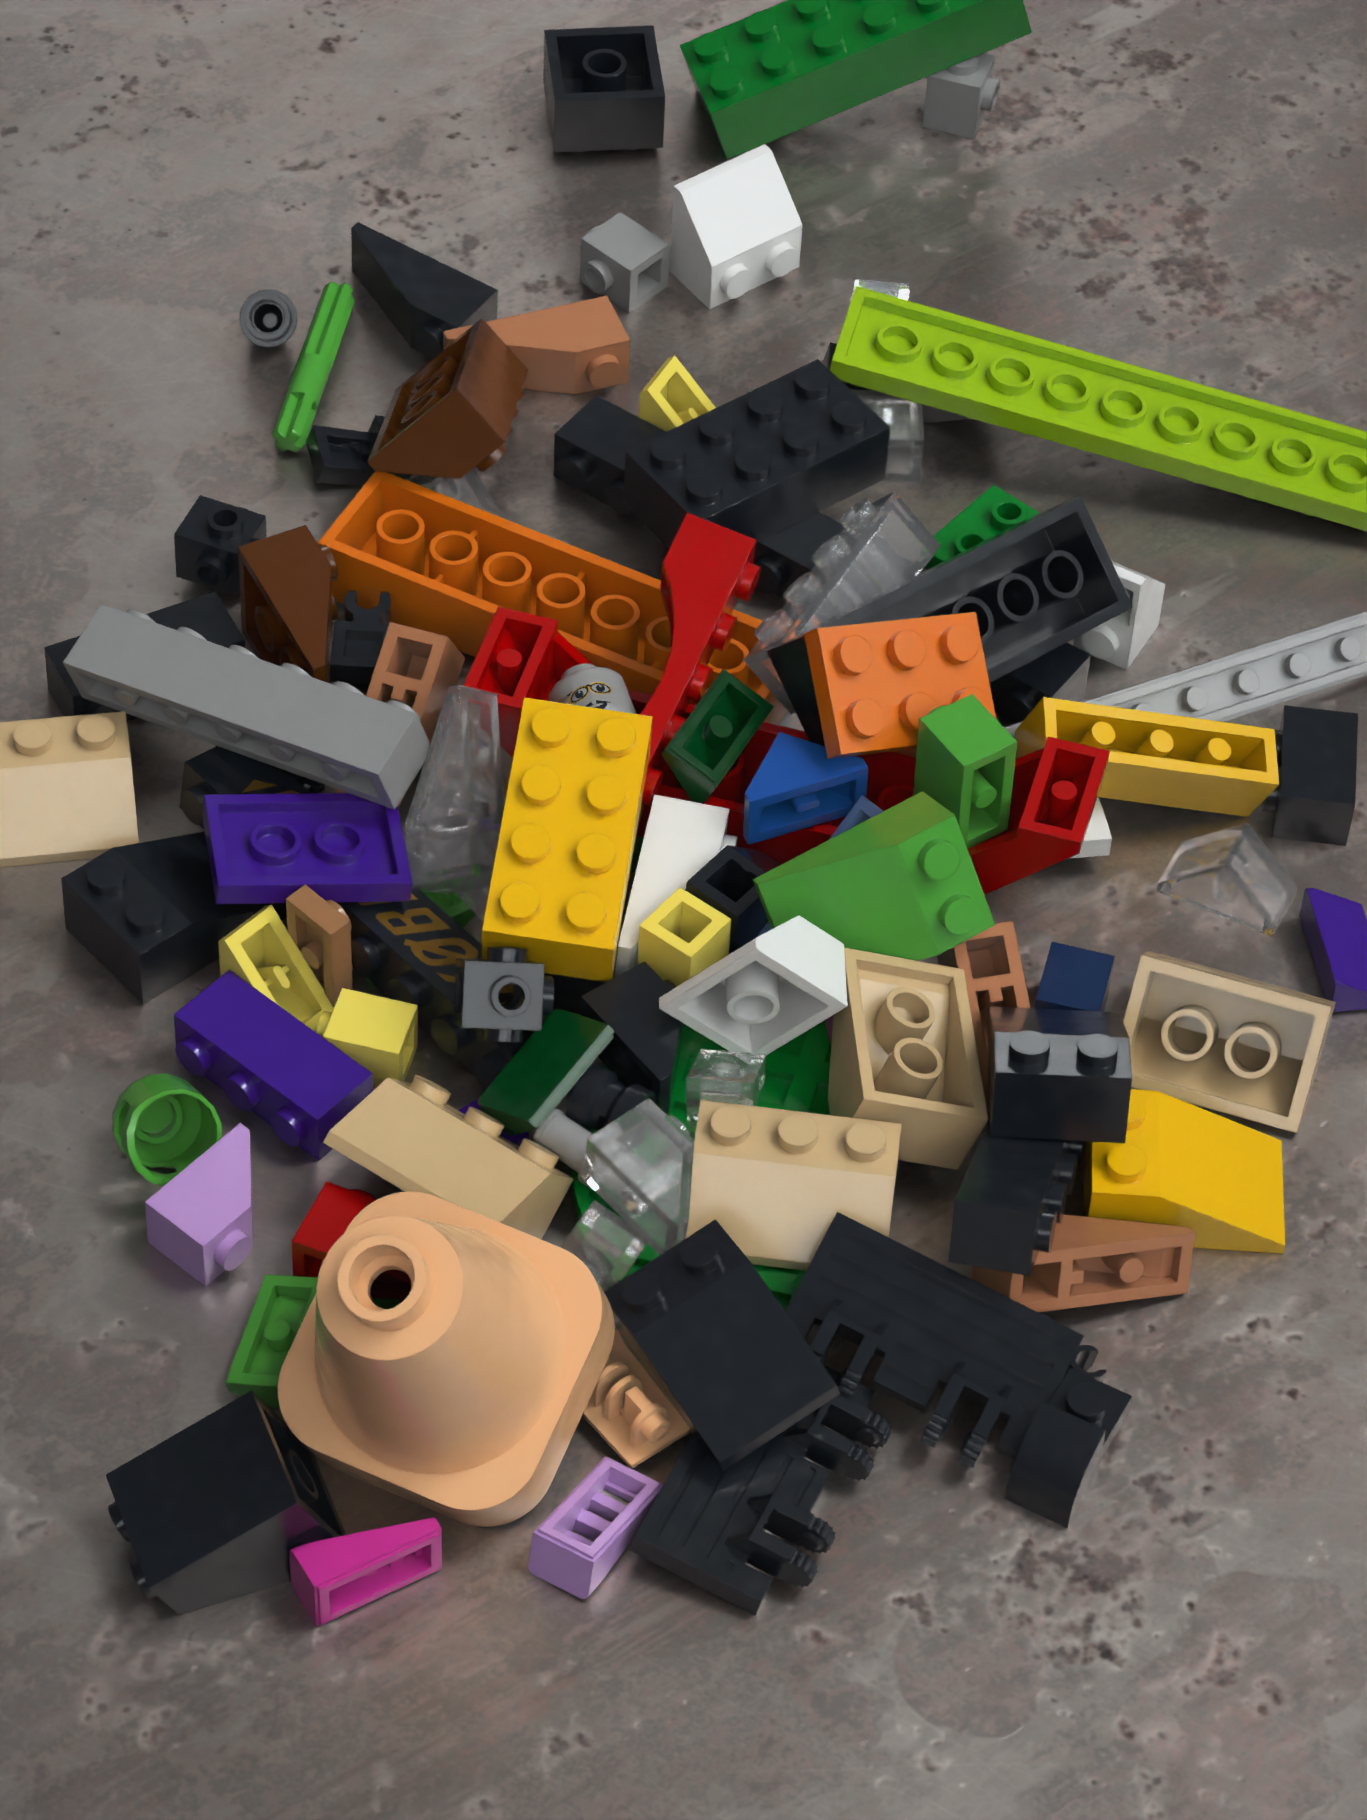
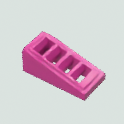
(363, 1566)

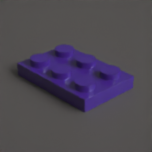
(279, 842)

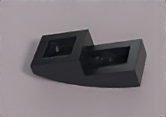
(343, 454)

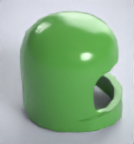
(164, 1125)

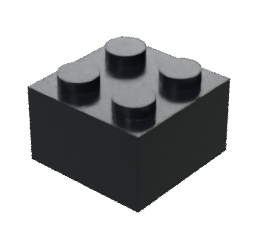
(603, 88)

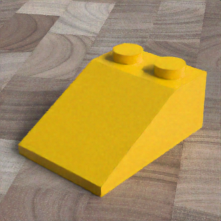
(1190, 1173)

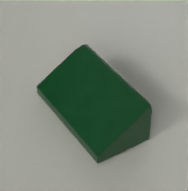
(715, 735)
(544, 1070)

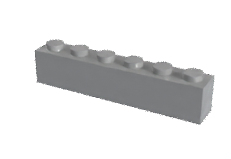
(249, 705)

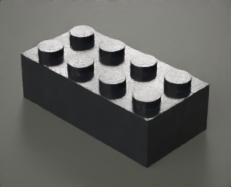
(760, 458)

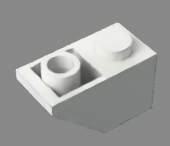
(1126, 634)

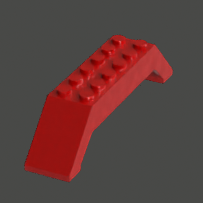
(1050, 789)

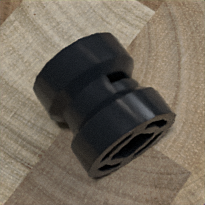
(602, 1098)

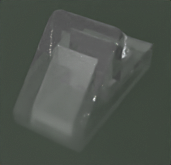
(723, 1078)

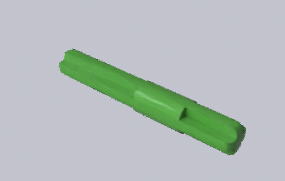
(313, 367)

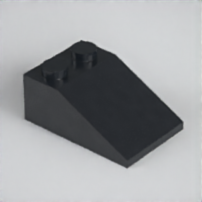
(151, 912)
(1058, 1074)
(719, 1344)

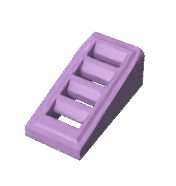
(574, 1561)

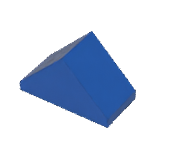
(800, 789)

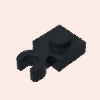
(359, 640)

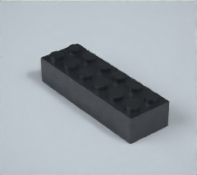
(1025, 584)

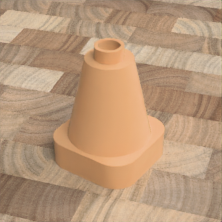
(466, 1381)

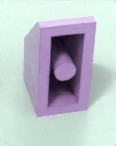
(206, 1210)

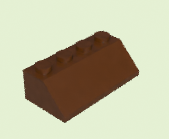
(453, 410)

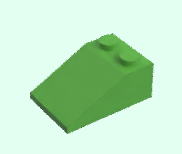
(886, 884)

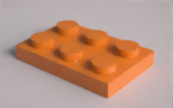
(888, 674)

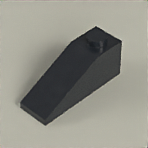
(418, 291)

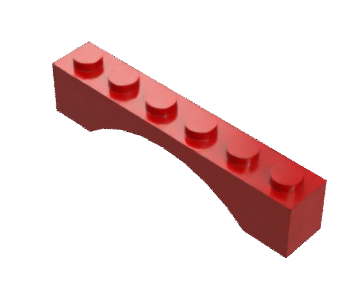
(699, 588)

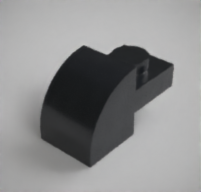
(1066, 1446)

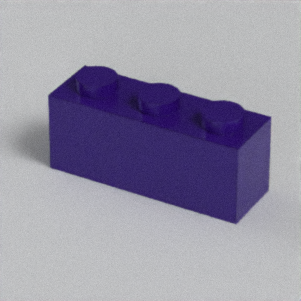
(269, 1062)

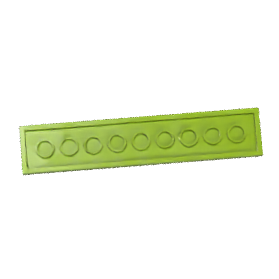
(1104, 407)

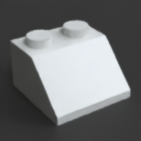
(734, 228)
(765, 989)

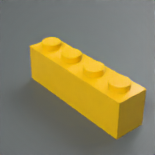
(1163, 755)

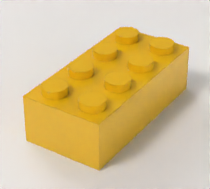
(568, 837)

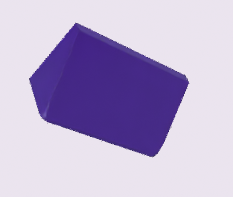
(1338, 947)

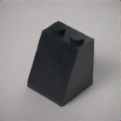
(221, 1507)

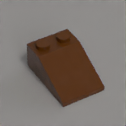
(289, 600)

